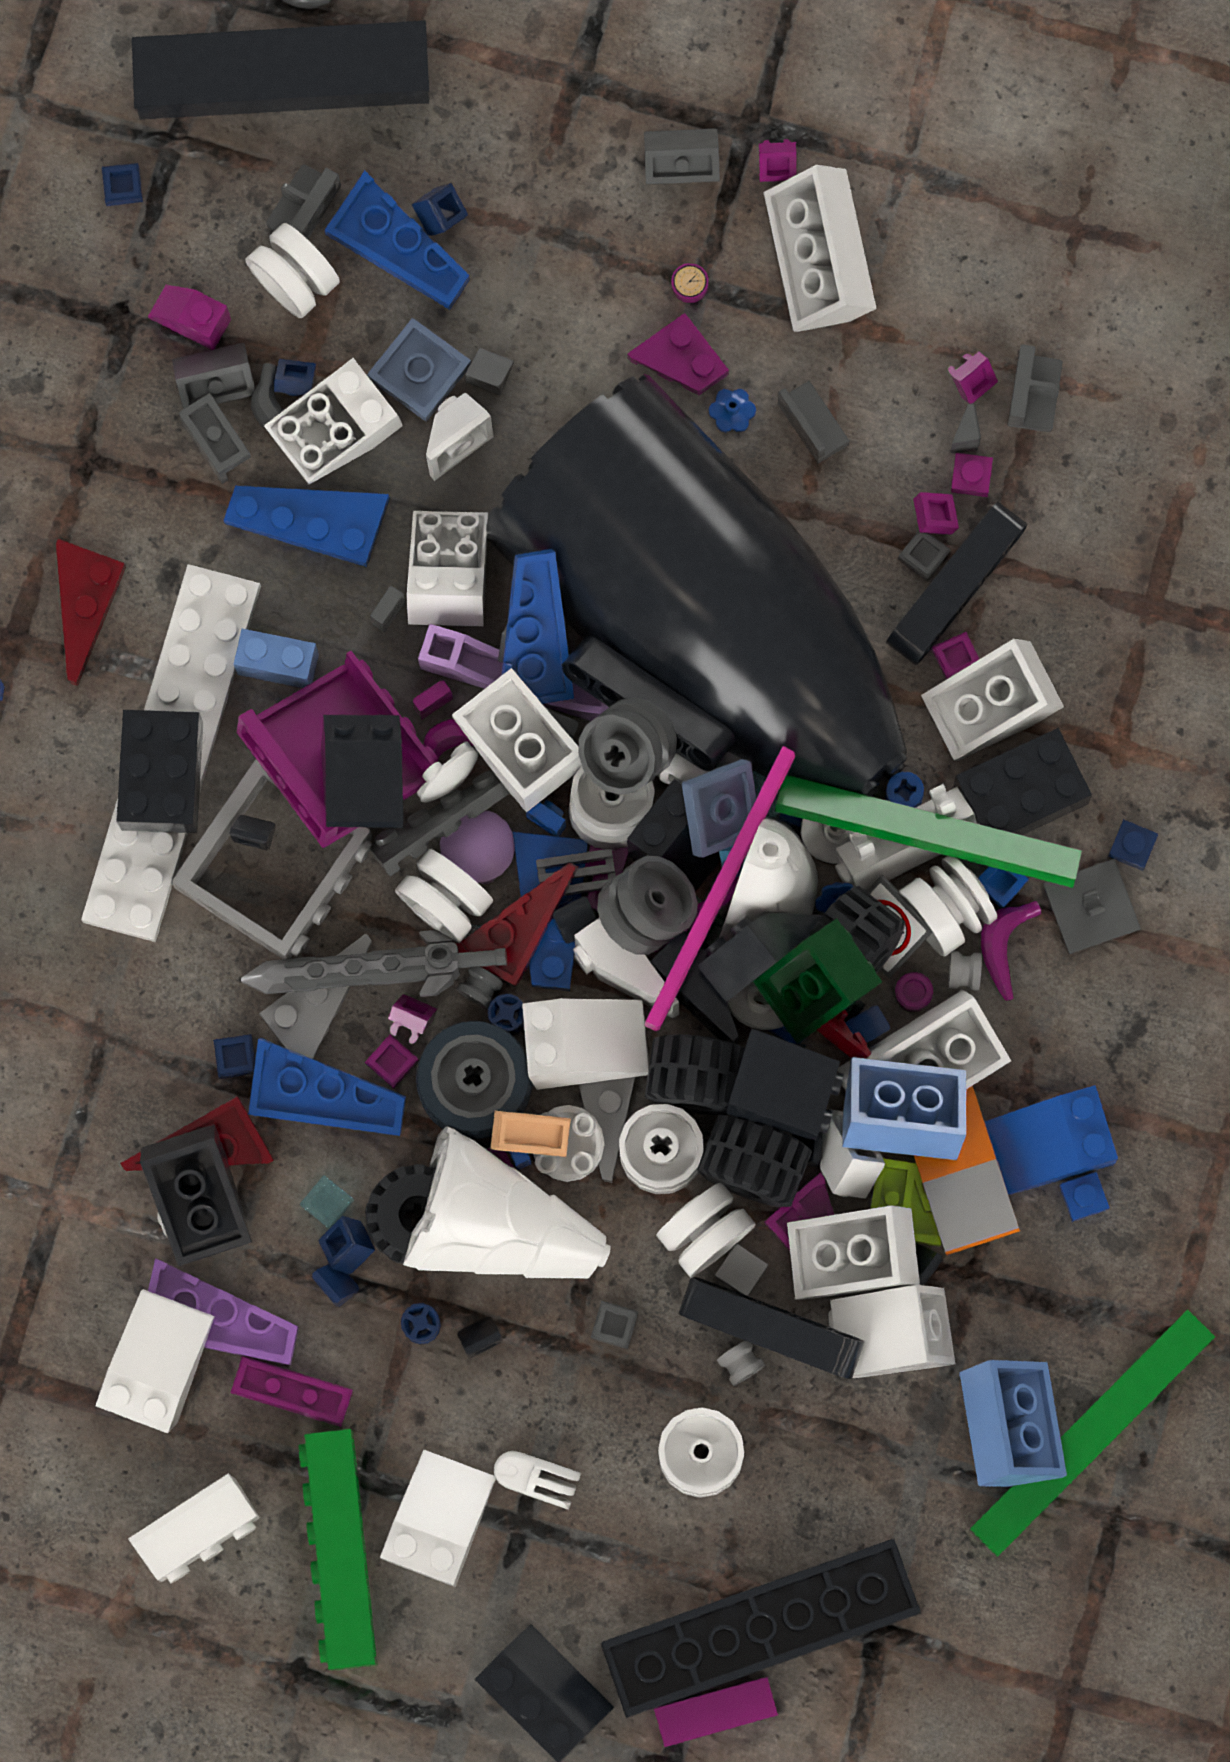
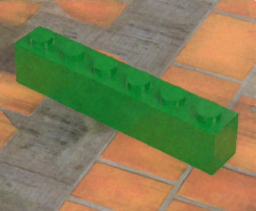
(339, 1549)

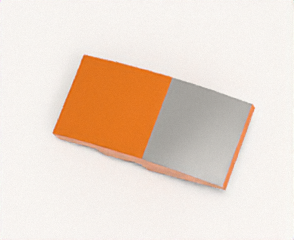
(968, 1192)

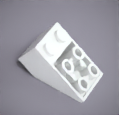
(334, 423)
(447, 568)

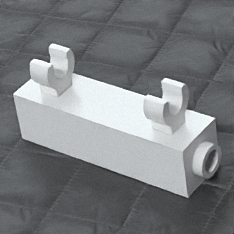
(870, 857)

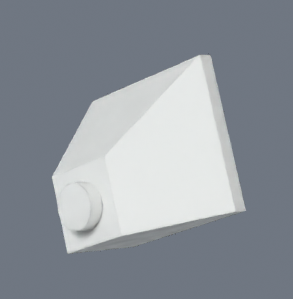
(456, 433)

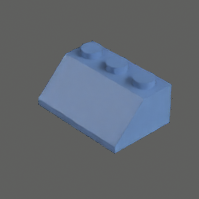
(904, 1108)
(1012, 1423)

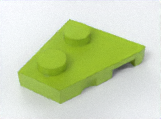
(902, 1186)

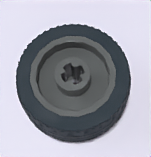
(469, 1051)

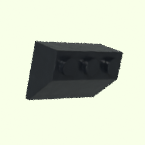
(544, 1693)

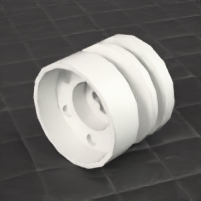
(952, 901)

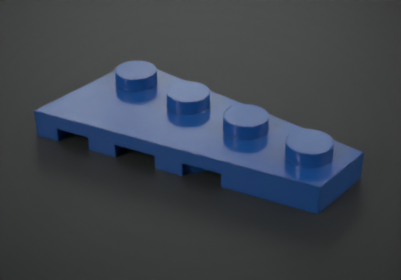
(386, 236)
(317, 520)
(536, 628)
(553, 959)
(312, 1092)

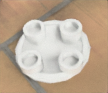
(447, 777)
(583, 1149)

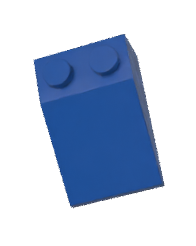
(1052, 1140)

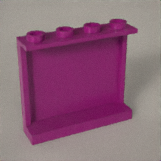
(290, 736)

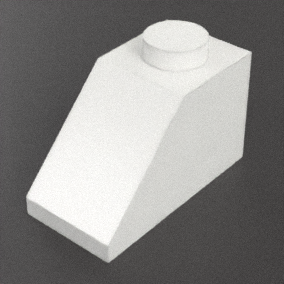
(847, 1169)

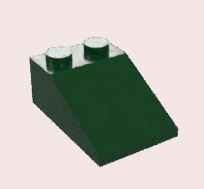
(817, 980)

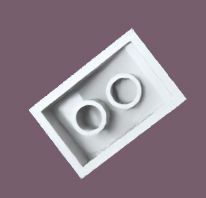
(992, 699)
(519, 739)
(618, 967)
(584, 1041)
(853, 1253)
(155, 1361)
(438, 1518)

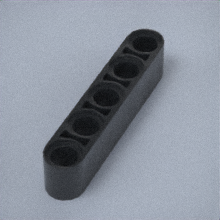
(956, 583)
(613, 677)
(771, 1327)

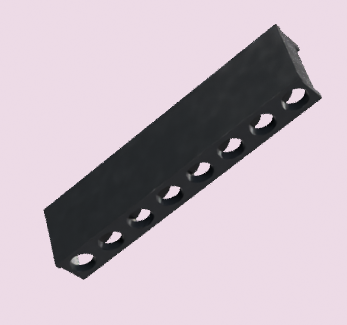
(280, 70)
(760, 1628)

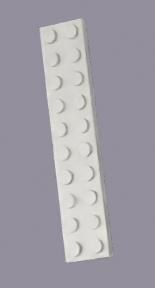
(191, 676)

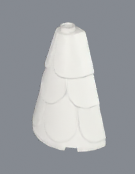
(774, 877)
(497, 1220)

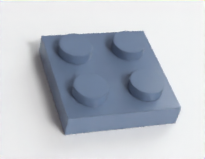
(419, 369)
(718, 806)

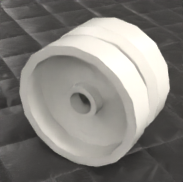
(292, 270)
(604, 816)
(447, 890)
(657, 1126)
(709, 1234)
(713, 1432)

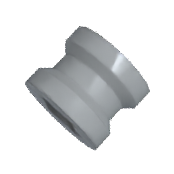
(965, 970)
(740, 1362)

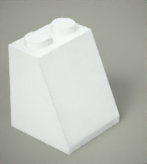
(900, 1329)

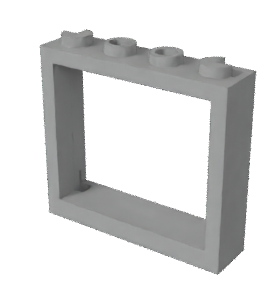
(215, 837)

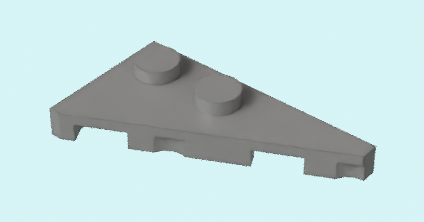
(304, 1017)
(609, 1105)

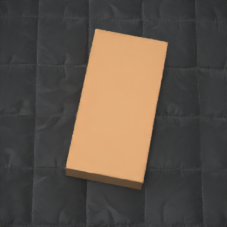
(530, 1133)

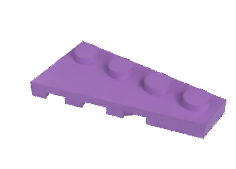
(236, 1325)

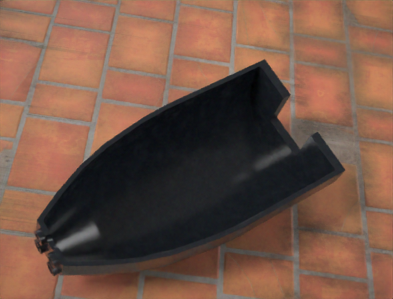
(704, 587)

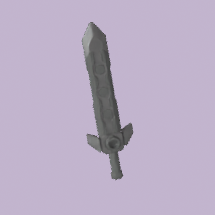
(435, 964)

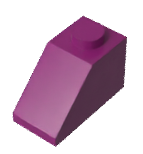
(191, 315)

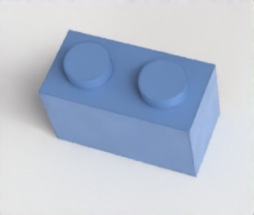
(275, 658)

